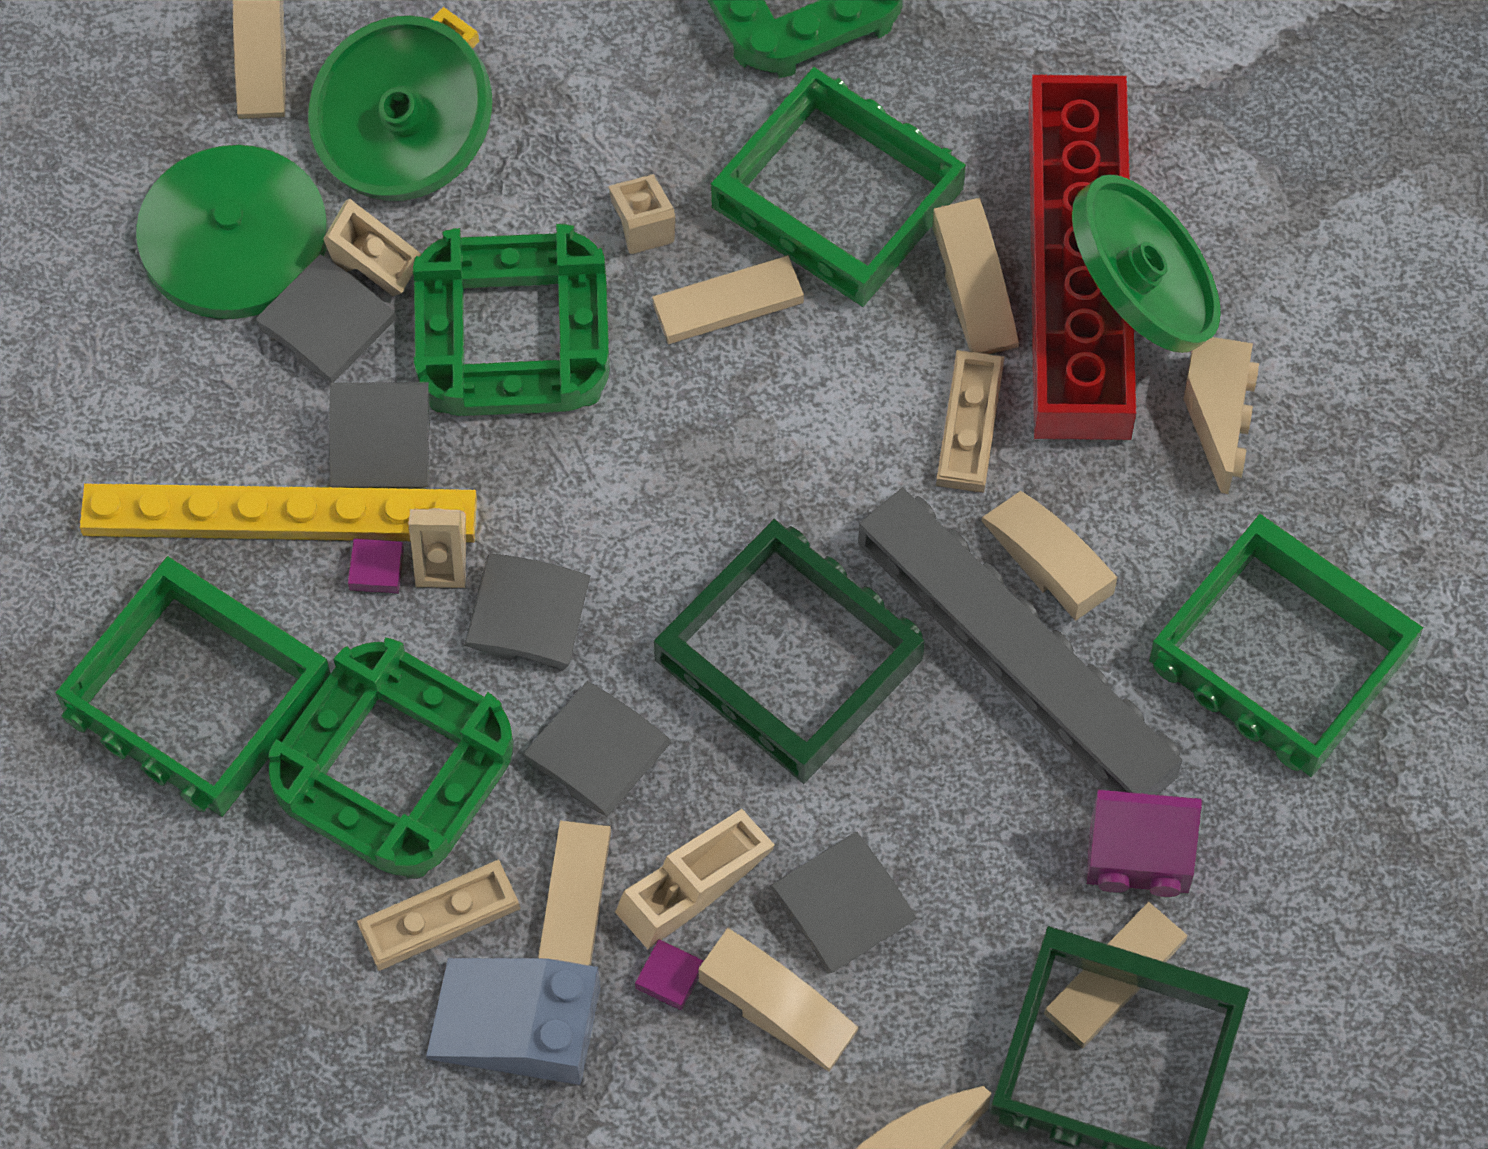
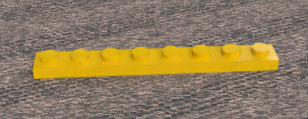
(263, 511)

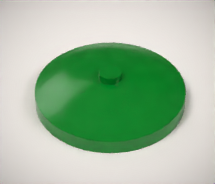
(400, 108)
(230, 230)
(1146, 263)

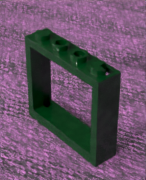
(742, 710)
(1137, 971)

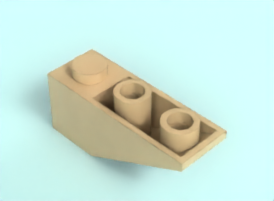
(1215, 400)

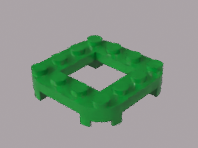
(785, 41)
(501, 262)
(391, 843)

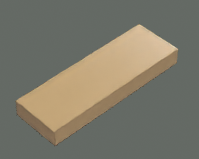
(728, 299)
(970, 421)
(575, 892)
(438, 915)
(1095, 999)

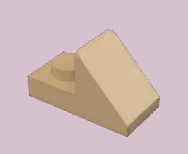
(644, 213)
(367, 245)
(438, 547)

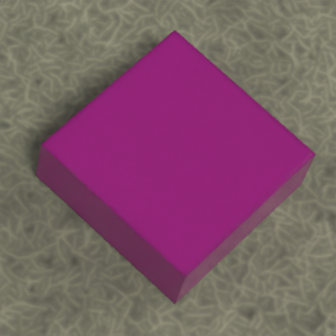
(375, 566)
(669, 974)

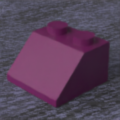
(1143, 842)

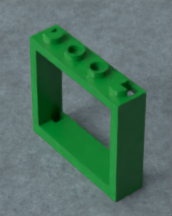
(799, 242)
(177, 582)
(1326, 585)

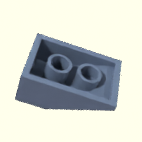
(516, 1016)

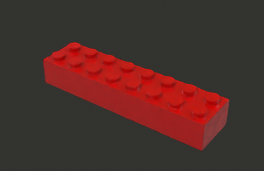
(1078, 339)

